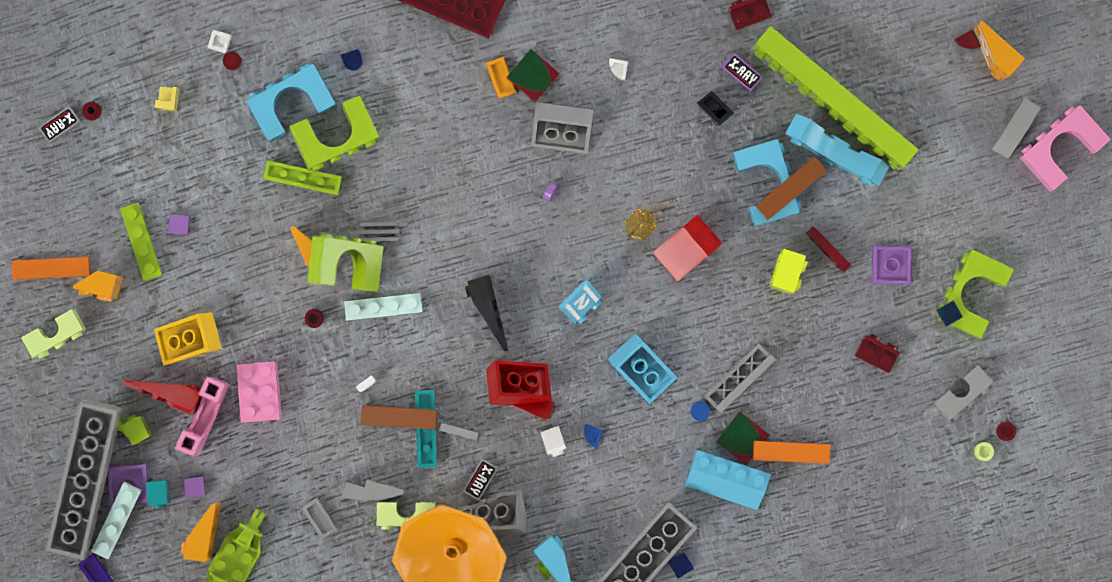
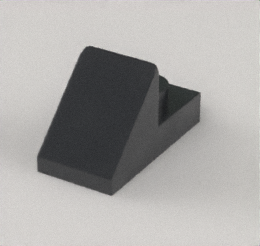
(715, 108)

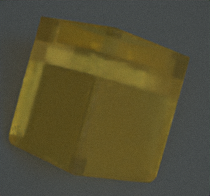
(640, 224)

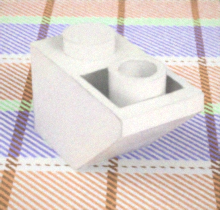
(553, 441)

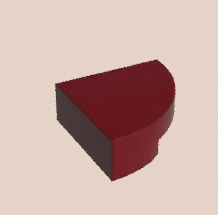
(967, 41)

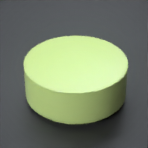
(983, 451)

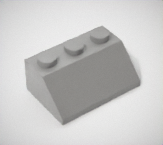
(562, 128)

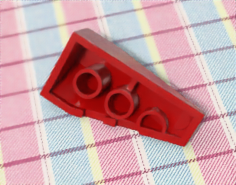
(178, 396)

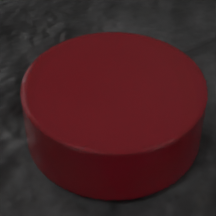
(1005, 431)

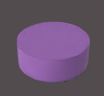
(550, 191)

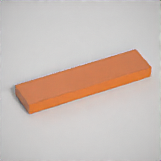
(50, 268)
(791, 452)

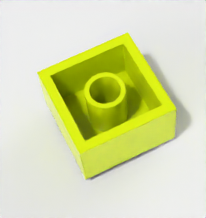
(787, 271)

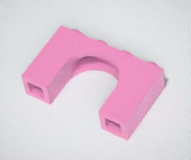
(1038, 156)
(195, 436)

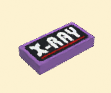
(742, 72)

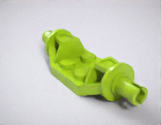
(236, 555)

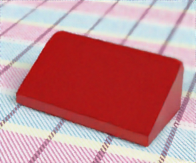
(539, 409)

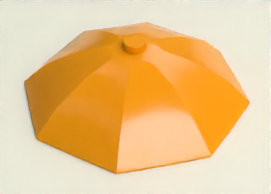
(448, 548)

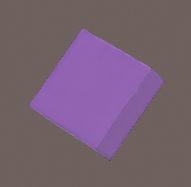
(179, 224)
(194, 487)

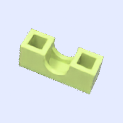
(69, 327)
(389, 516)

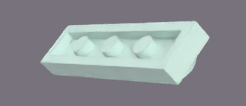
(383, 306)
(116, 520)

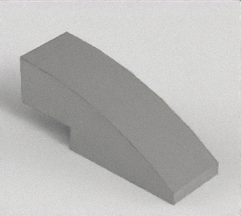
(1016, 128)
(371, 491)

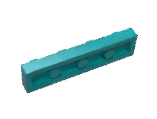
(426, 437)

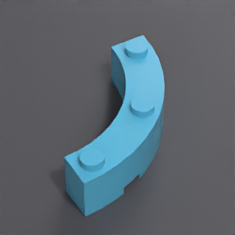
(836, 151)

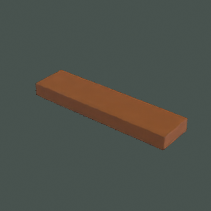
(791, 188)
(399, 417)

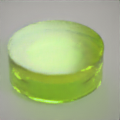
(545, 573)

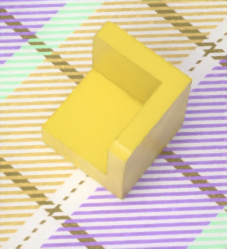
(167, 99)

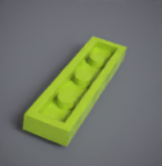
(302, 178)
(141, 241)

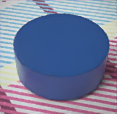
(700, 411)

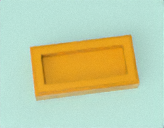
(498, 72)

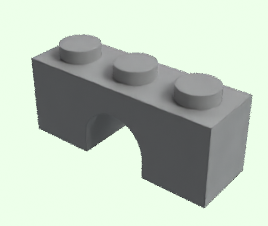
(976, 382)

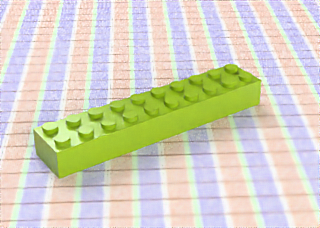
(834, 99)

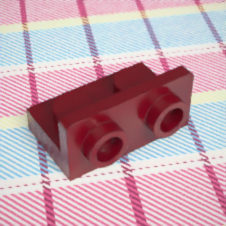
(748, 13)
(877, 353)

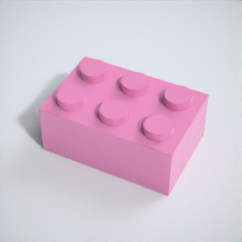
(259, 391)

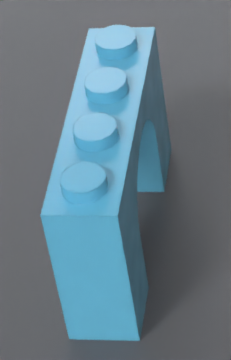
(264, 103)
(768, 155)

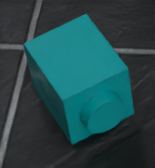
(158, 493)

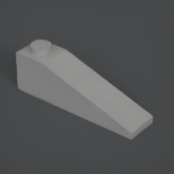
(502, 513)

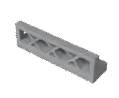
(749, 379)

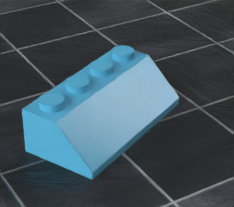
(727, 479)

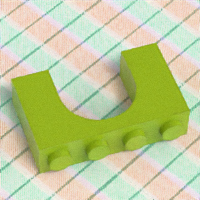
(316, 154)
(365, 257)
(973, 266)

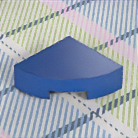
(593, 435)

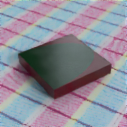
(532, 75)
(739, 437)

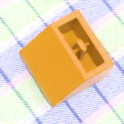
(103, 284)

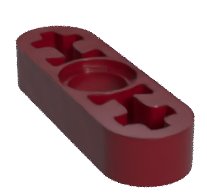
(828, 249)

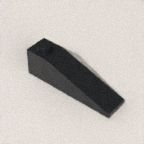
(484, 299)

